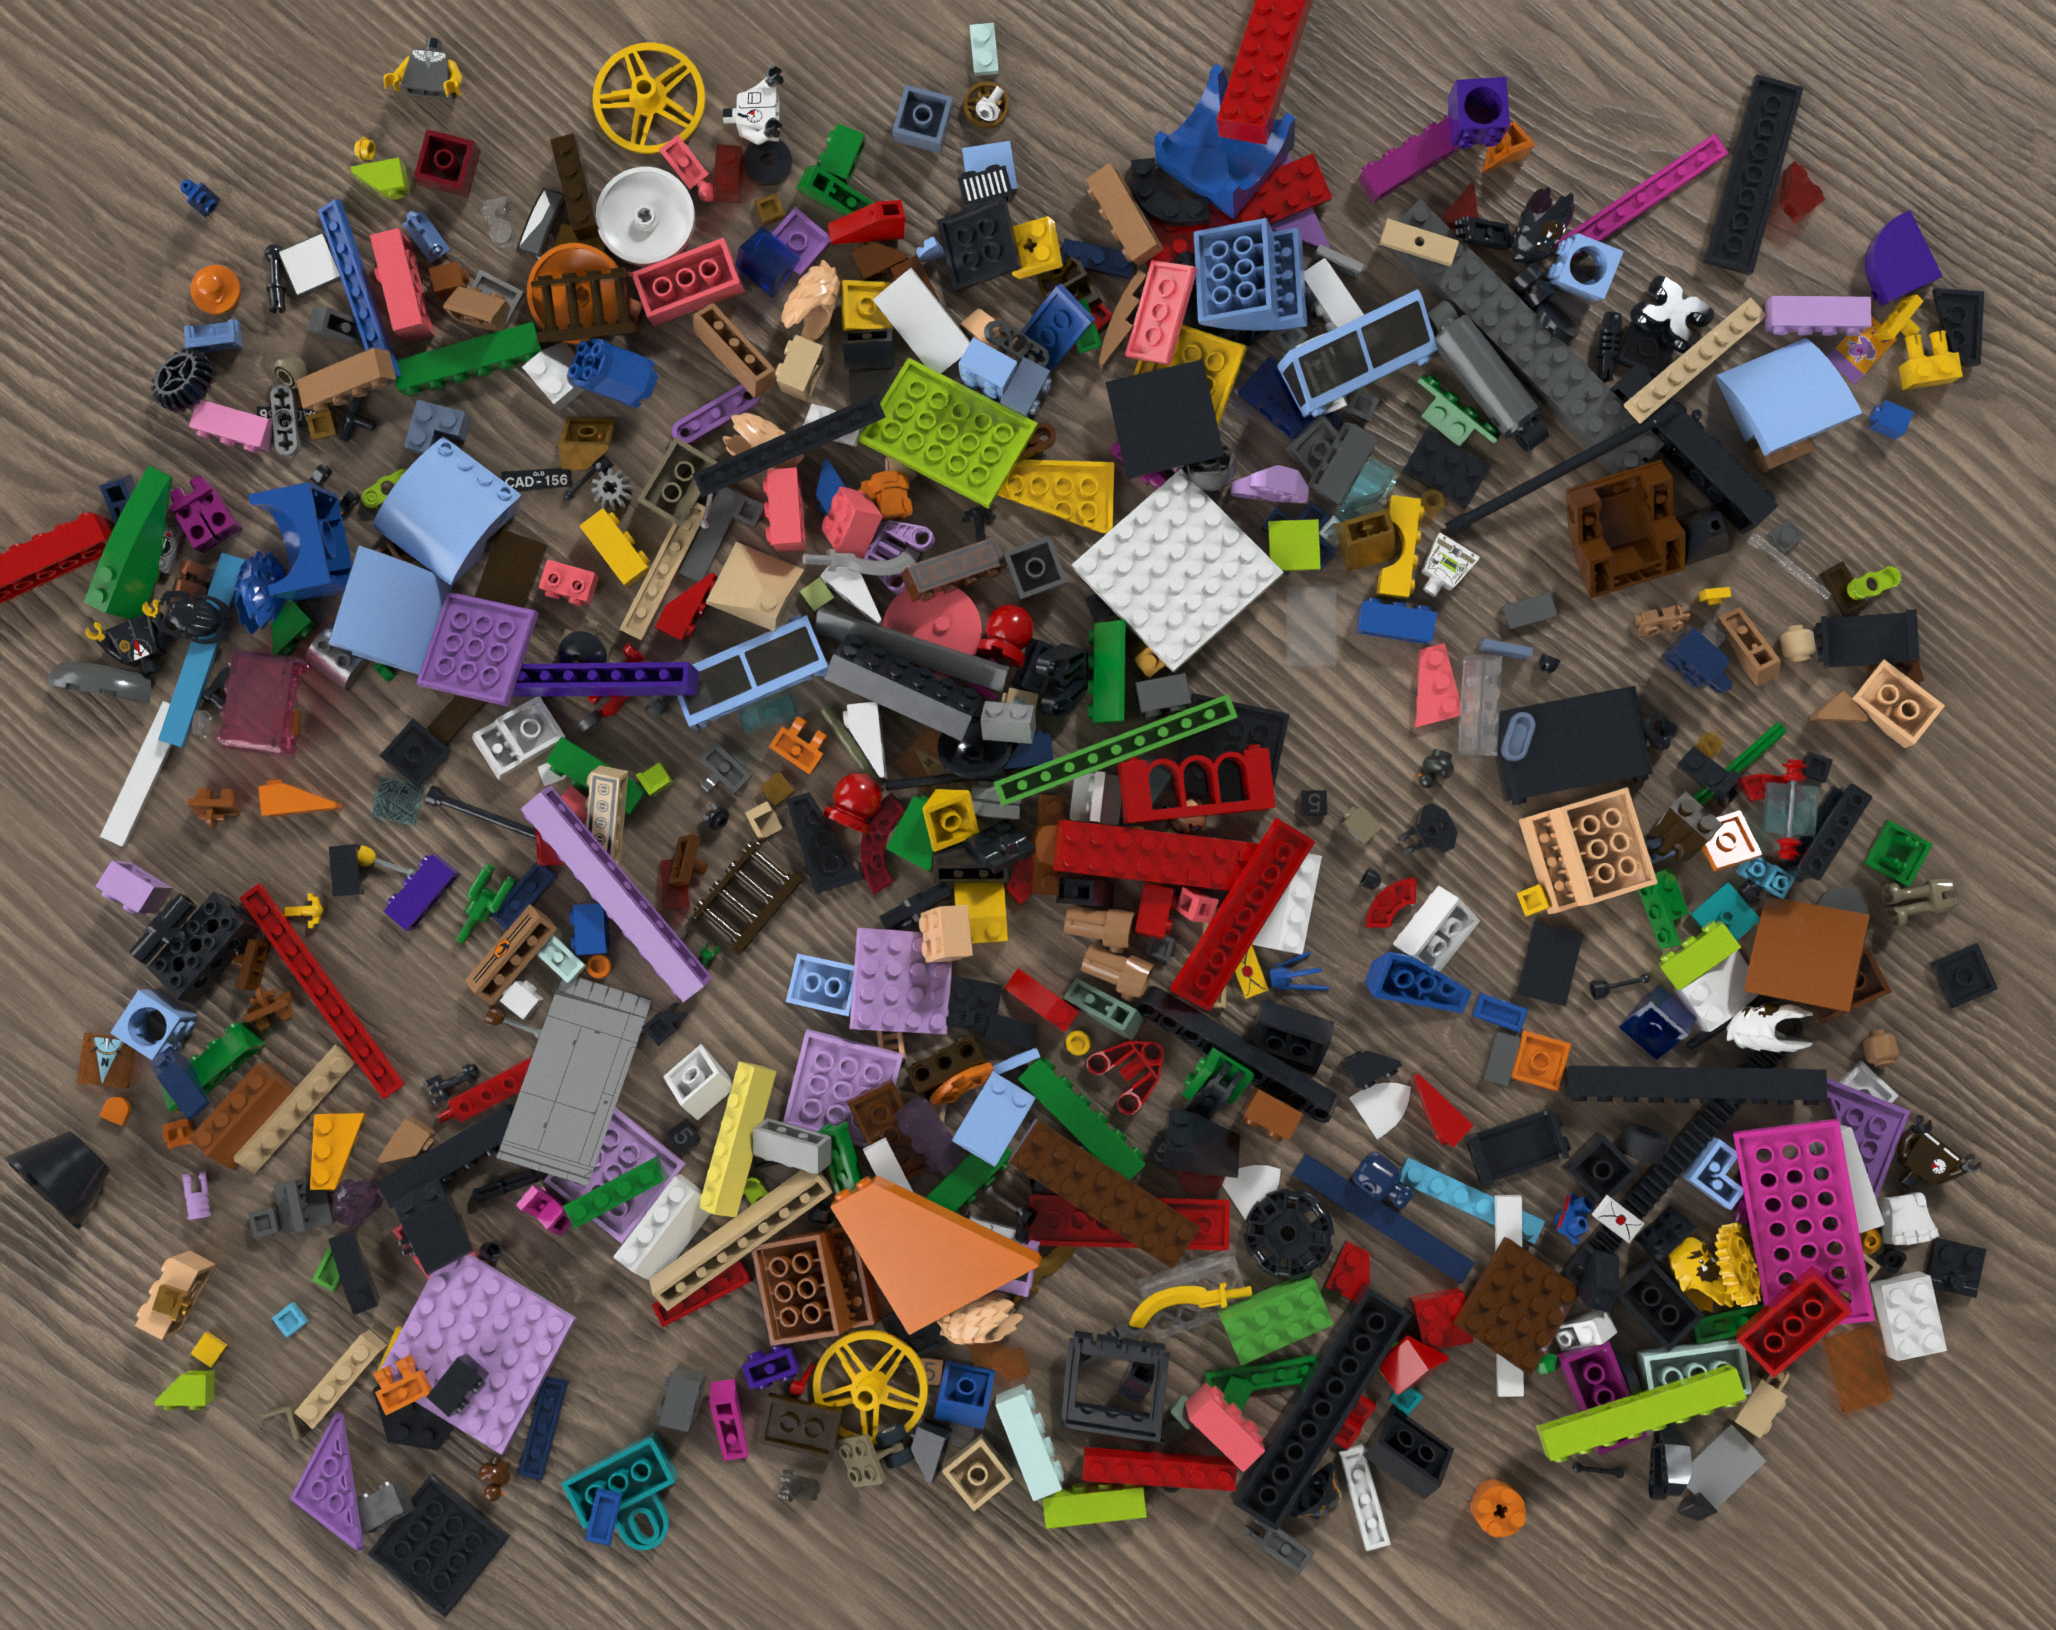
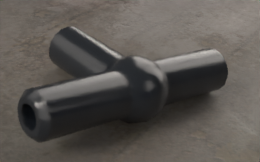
(352, 418)

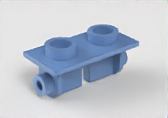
(425, 236)

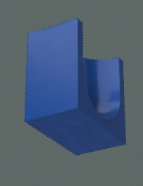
(313, 541)

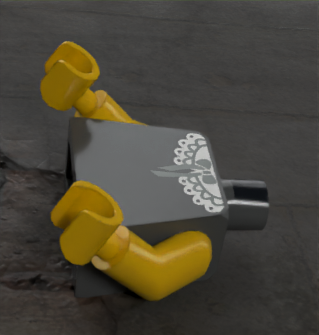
(427, 73)

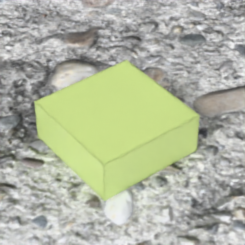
(817, 594)

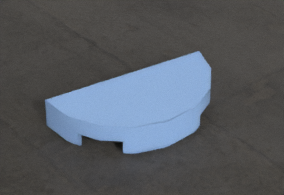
(931, 251)
(1016, 1061)

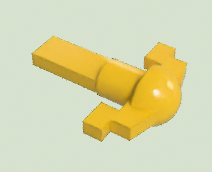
(315, 910)

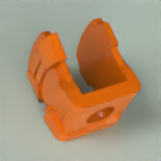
(889, 494)

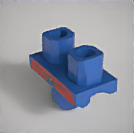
(1573, 1218)

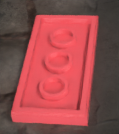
(1161, 312)

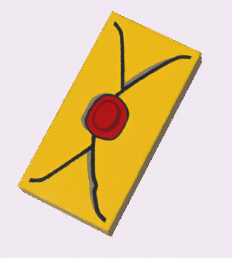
(1250, 975)

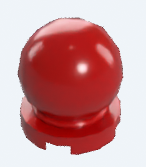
(1007, 633)
(855, 801)

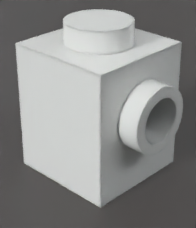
(521, 998)

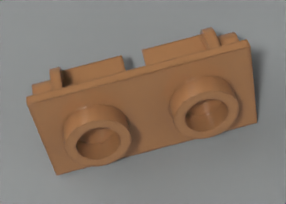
(1672, 619)

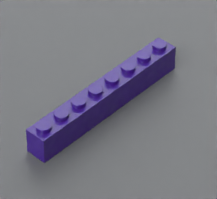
(606, 679)

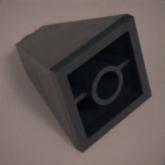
(1704, 535)

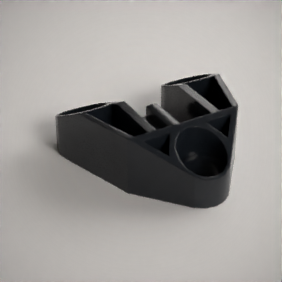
(1070, 669)
(1669, 1464)

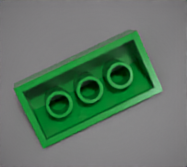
(1108, 673)
(222, 1058)

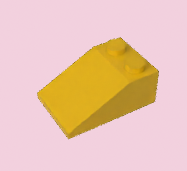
(985, 910)

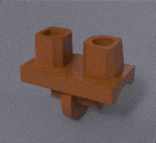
(214, 809)
(259, 1013)

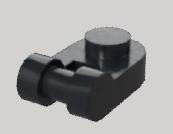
(211, 692)

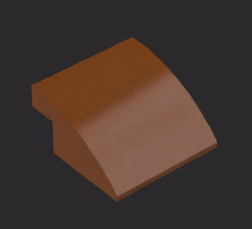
(1807, 953)
(814, 1286)

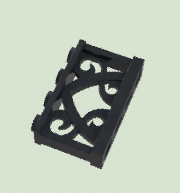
(1834, 822)

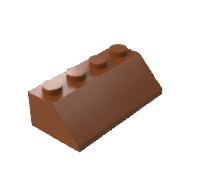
(241, 1114)

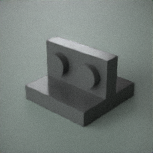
(301, 1207)

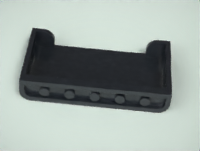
(1576, 745)

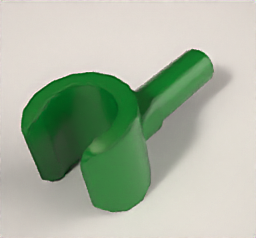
(707, 955)

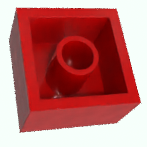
(1434, 1318)

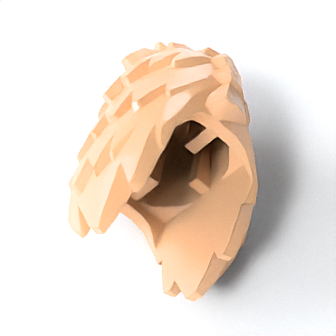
(813, 300)
(754, 432)
(981, 1320)

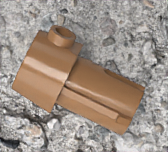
(1111, 926)
(1128, 974)

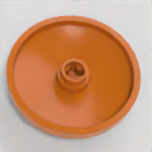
(573, 259)

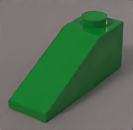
(831, 191)

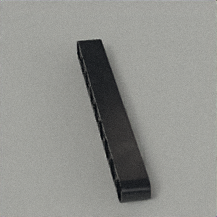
(1268, 1071)

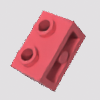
(568, 583)

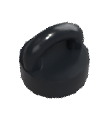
(821, 1217)

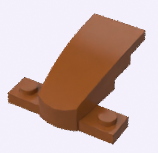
(1050, 811)

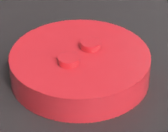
(943, 620)

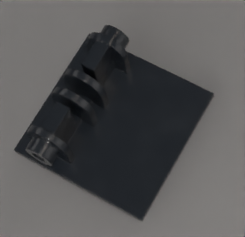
(1665, 1233)

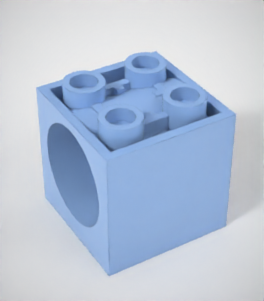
(1605, 259)
(133, 1023)

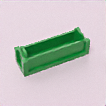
(844, 1163)

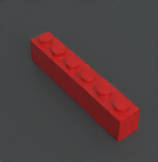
(1159, 1469)

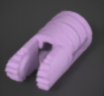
(196, 1202)

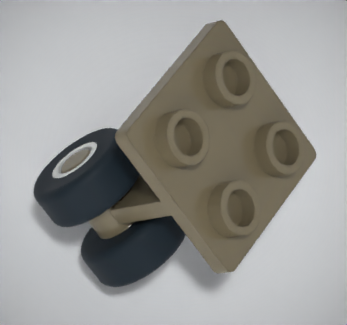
(863, 1460)

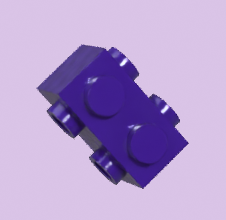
(771, 1366)

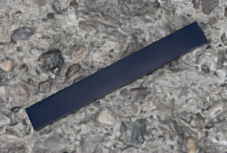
(1383, 1218)

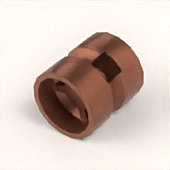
(188, 569)

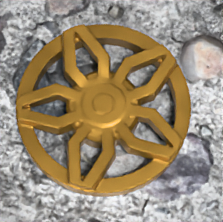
(979, 86)

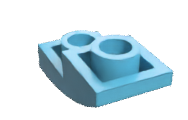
(1767, 876)

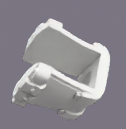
(1906, 1220)

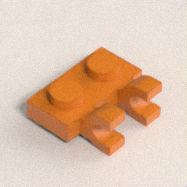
(795, 749)
(404, 1391)

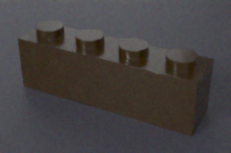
(575, 186)

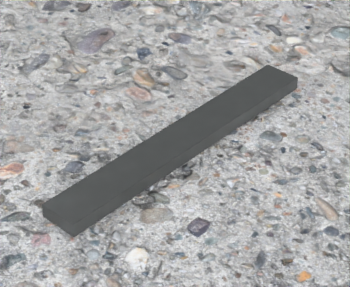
(914, 649)

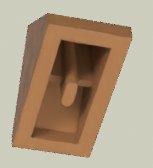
(1839, 709)

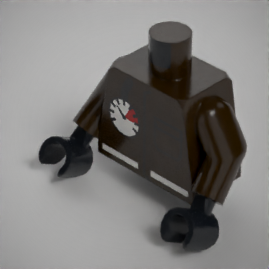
(1929, 1158)

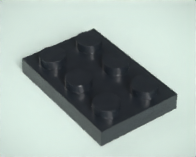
(1446, 468)

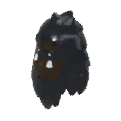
(1541, 226)

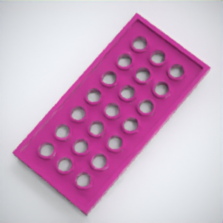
(1842, 1208)

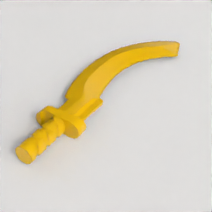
(1184, 1295)

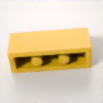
(616, 547)

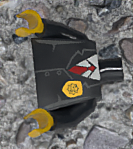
(135, 640)

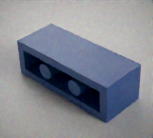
(1396, 621)

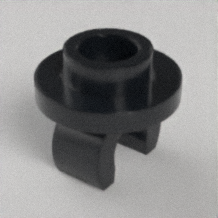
(718, 818)

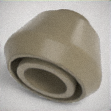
(289, 370)

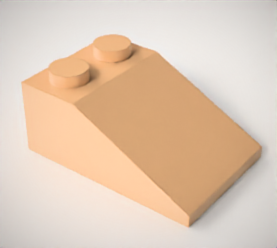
(1897, 704)

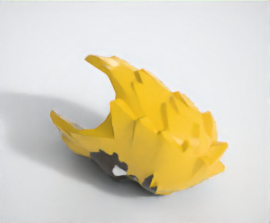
(1698, 1274)

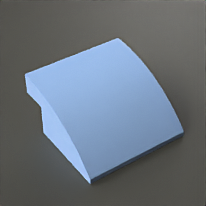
(1787, 396)
(388, 610)

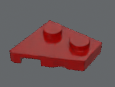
(1349, 1270)

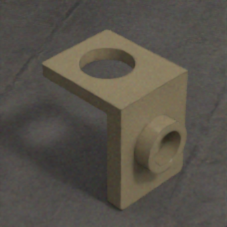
(296, 1423)

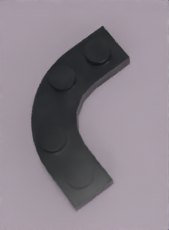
(1162, 207)

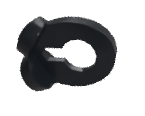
(1668, 730)

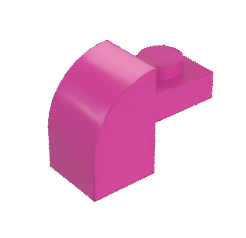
(547, 1208)

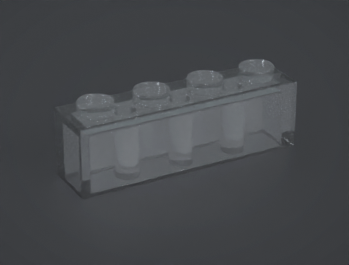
(1480, 705)

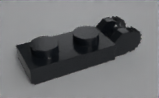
(1214, 1093)

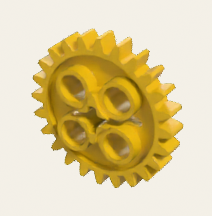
(1738, 1264)

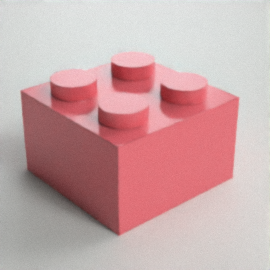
(851, 522)

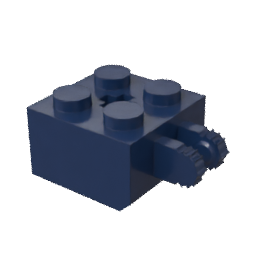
(1698, 661)

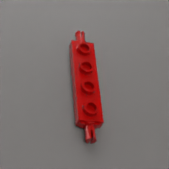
(486, 1093)

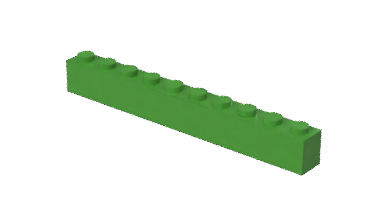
(1114, 750)

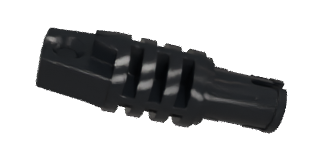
(1609, 344)

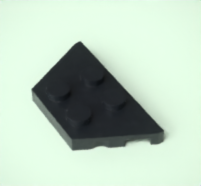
(414, 1426)

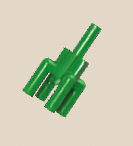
(483, 900)

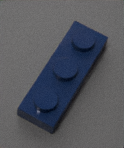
(1098, 258)

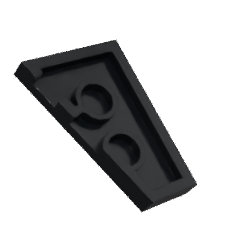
(1962, 320)

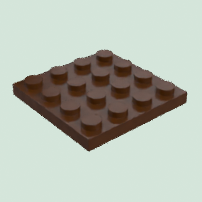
(1517, 1306)

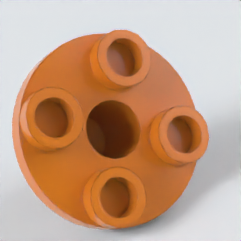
(216, 289)

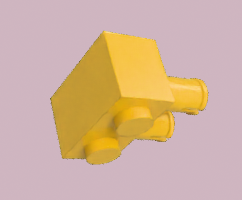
(1929, 371)

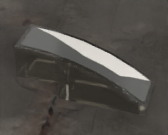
(541, 224)

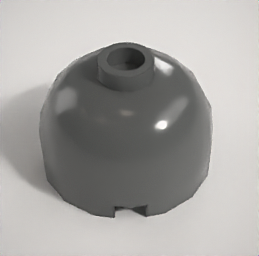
(1214, 473)

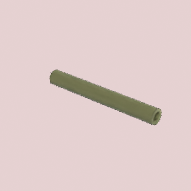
(850, 744)

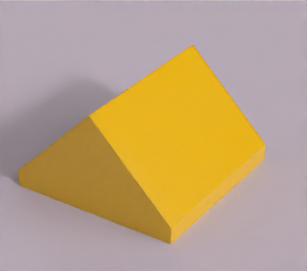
(949, 817)

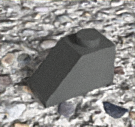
(334, 326)

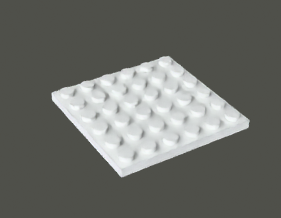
(1177, 570)

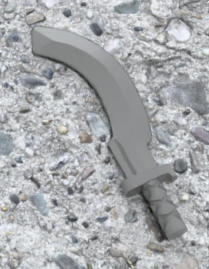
(863, 566)

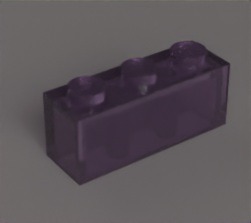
(929, 1136)

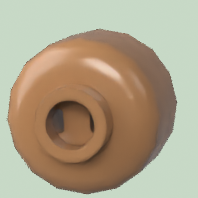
(1880, 1048)

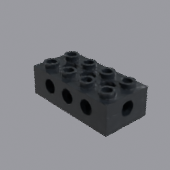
(203, 948)

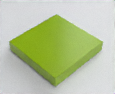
(1294, 544)

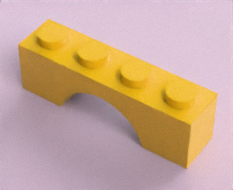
(1396, 579)

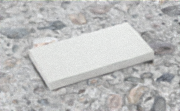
(922, 322)

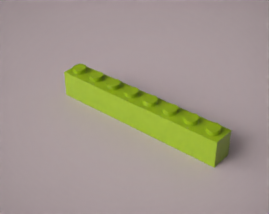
(1641, 1412)

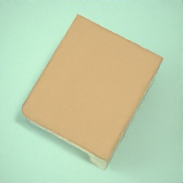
(764, 820)

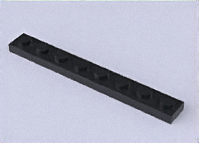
(788, 445)

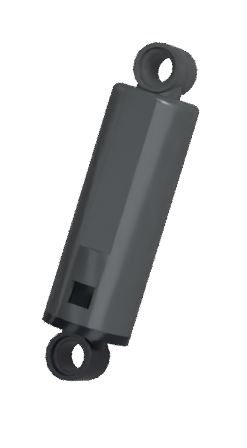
(1487, 377)

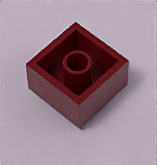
(447, 163)

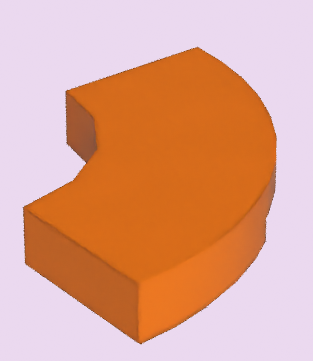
(961, 1083)

